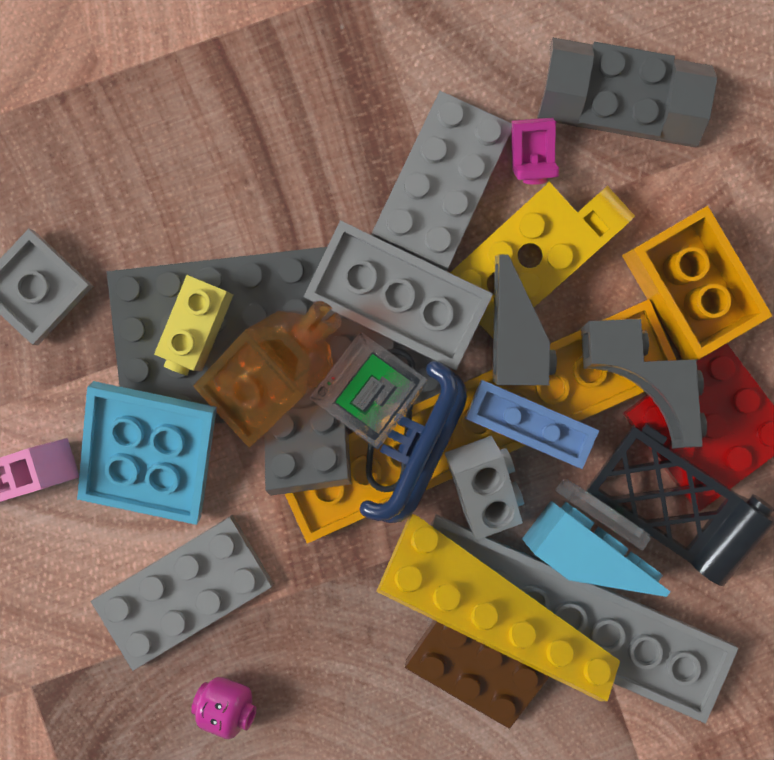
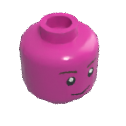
(223, 707)

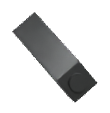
(519, 340)

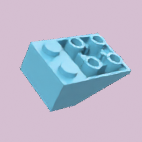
(570, 547)

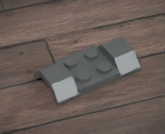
(628, 92)

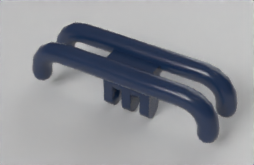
(420, 448)

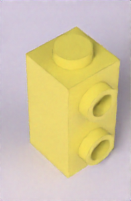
(193, 326)

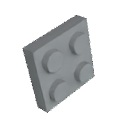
(37, 287)

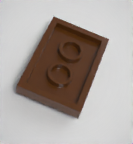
(475, 673)

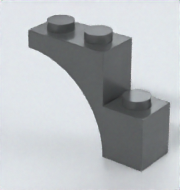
(672, 385)

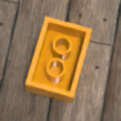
(697, 285)

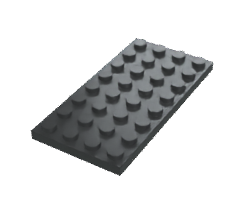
(260, 286)

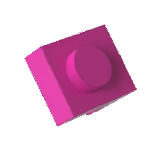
(534, 150)

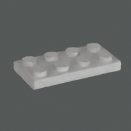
(442, 180)
(398, 295)
(182, 593)

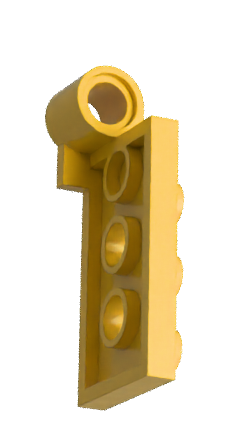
(559, 231)

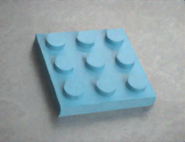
(145, 452)

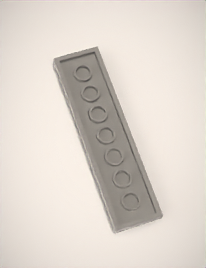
(655, 651)

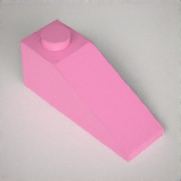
(36, 469)

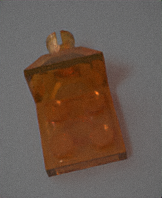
(270, 370)

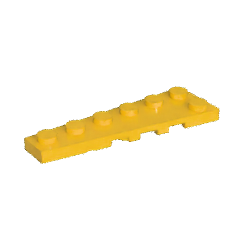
(471, 598)

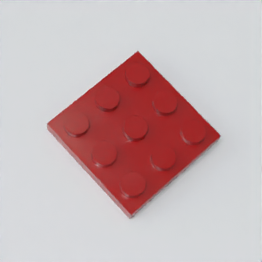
(737, 425)

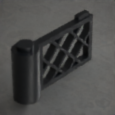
(730, 530)

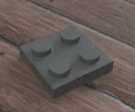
(306, 452)

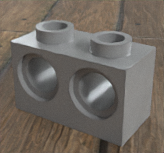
(485, 496)

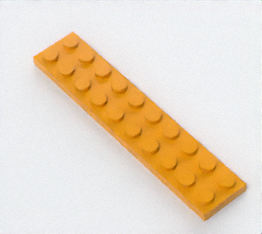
(570, 392)

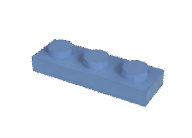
(531, 424)

